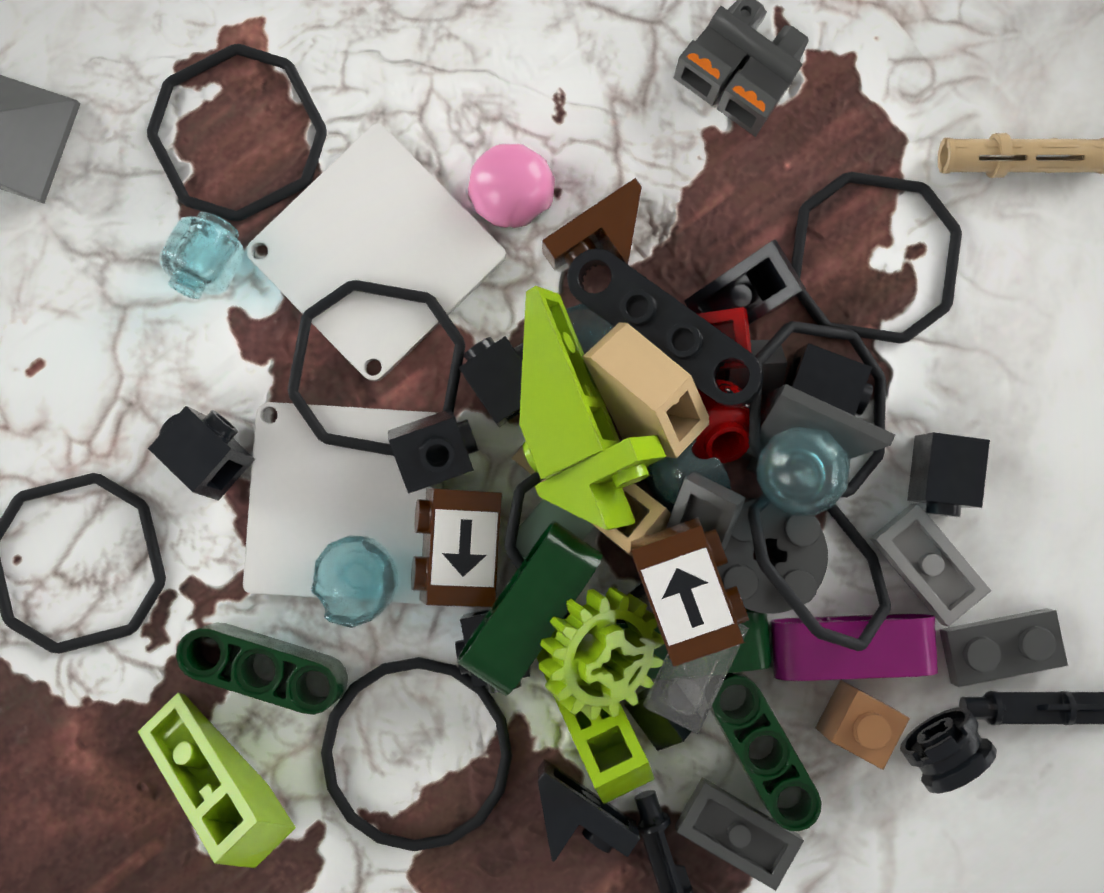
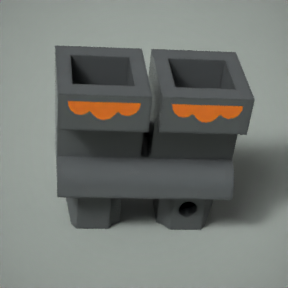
(734, 44)

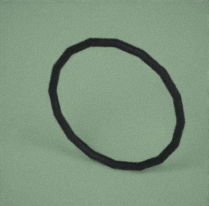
(341, 801)

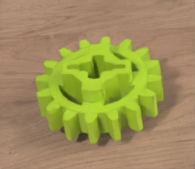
(601, 653)

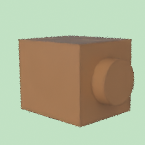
(862, 724)

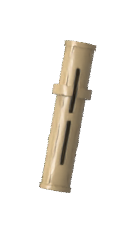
(964, 155)

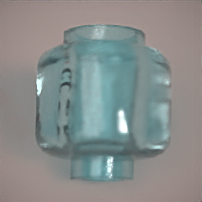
(201, 255)

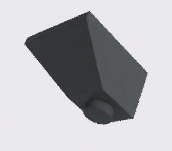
(32, 137)
(792, 408)

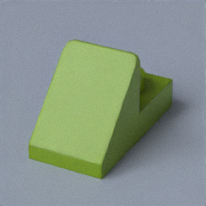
(596, 484)

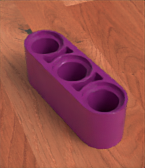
(899, 649)

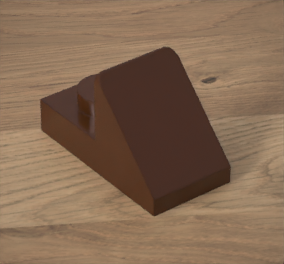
(608, 221)

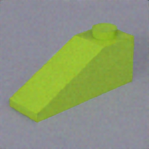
(559, 400)
(606, 748)
(215, 786)

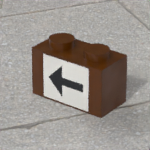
(457, 548)
(687, 591)

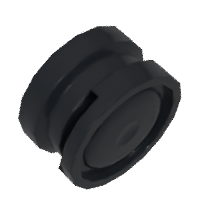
(948, 750)

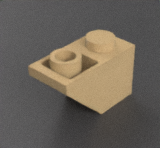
(646, 390)

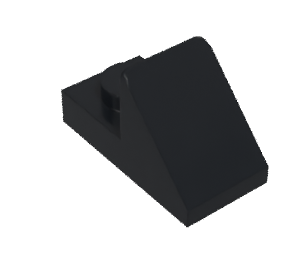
(757, 283)
(571, 804)

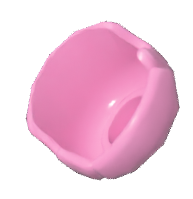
(511, 185)

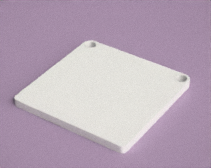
(379, 223)
(323, 492)

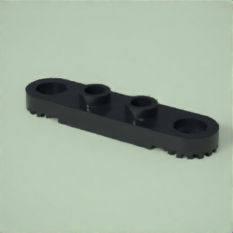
(666, 324)

